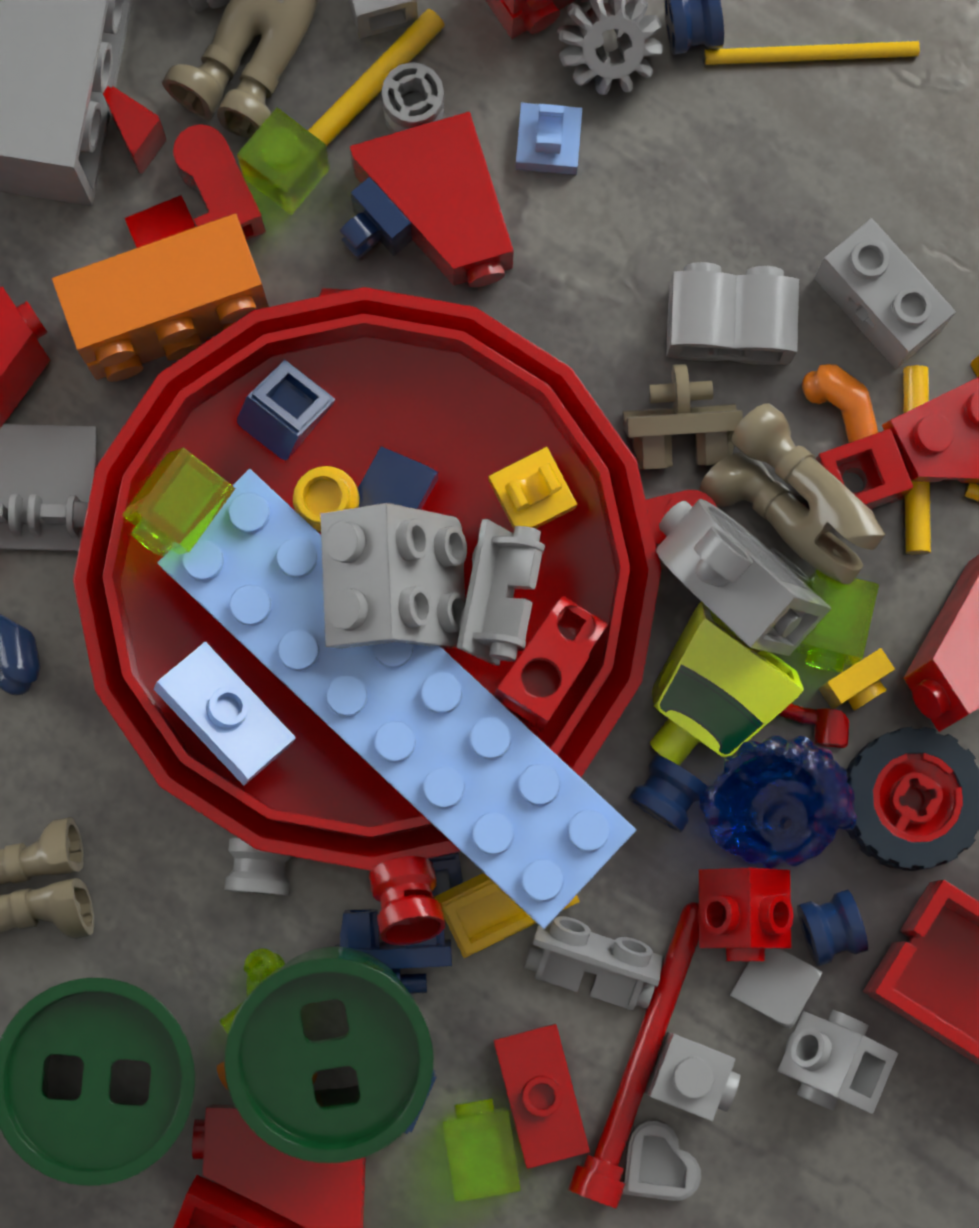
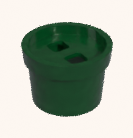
(274, 1062)
(92, 1136)

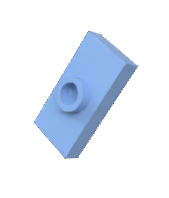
(224, 713)

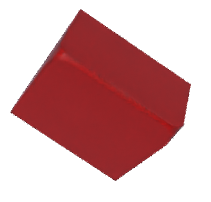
(137, 125)
(160, 221)

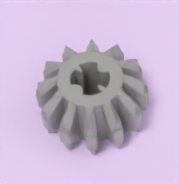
(631, 45)

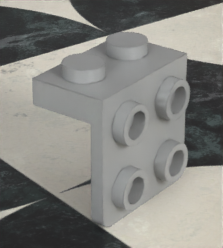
(392, 576)

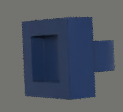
(375, 221)

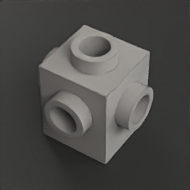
(837, 1061)

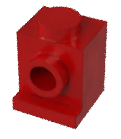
(876, 463)

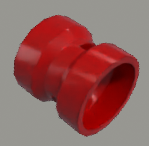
(406, 900)

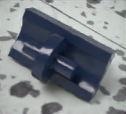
(362, 933)

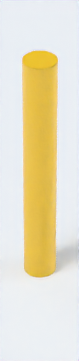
(371, 82)
(918, 499)

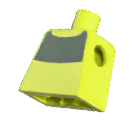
(717, 690)

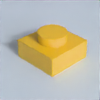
(859, 682)

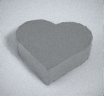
(657, 1165)

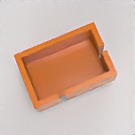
(160, 298)

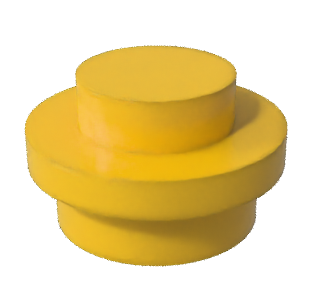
(324, 491)

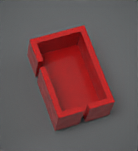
(937, 971)

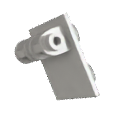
(45, 485)

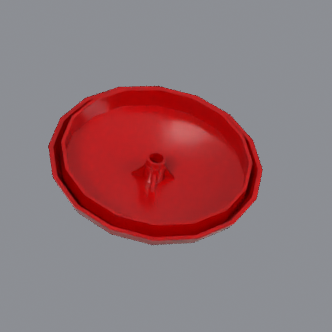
(434, 388)

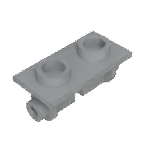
(493, 621)
(623, 967)

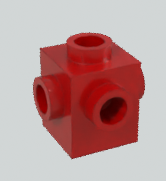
(745, 911)

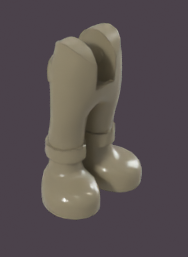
(243, 108)
(742, 476)
(61, 903)

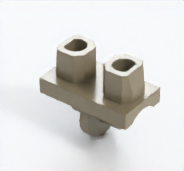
(653, 427)

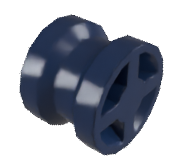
(694, 24)
(667, 793)
(832, 927)

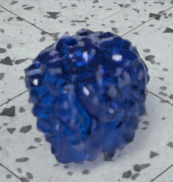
(774, 785)

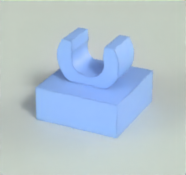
(548, 138)

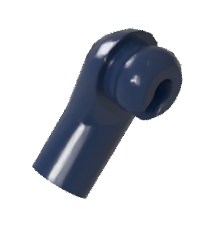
(17, 657)

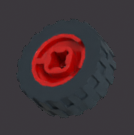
(914, 798)

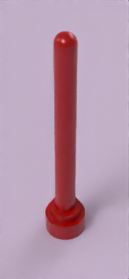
(600, 1173)

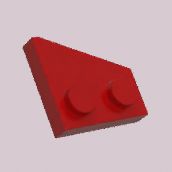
(941, 436)

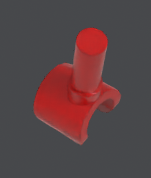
(830, 724)

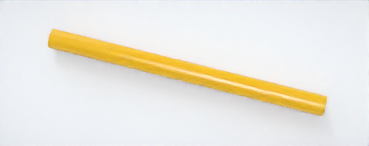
(811, 52)

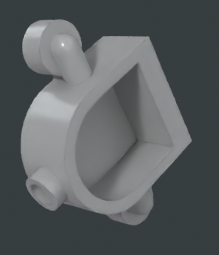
(739, 578)

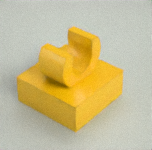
(532, 490)

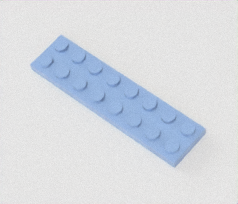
(403, 709)

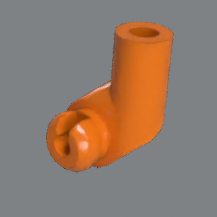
(845, 393)

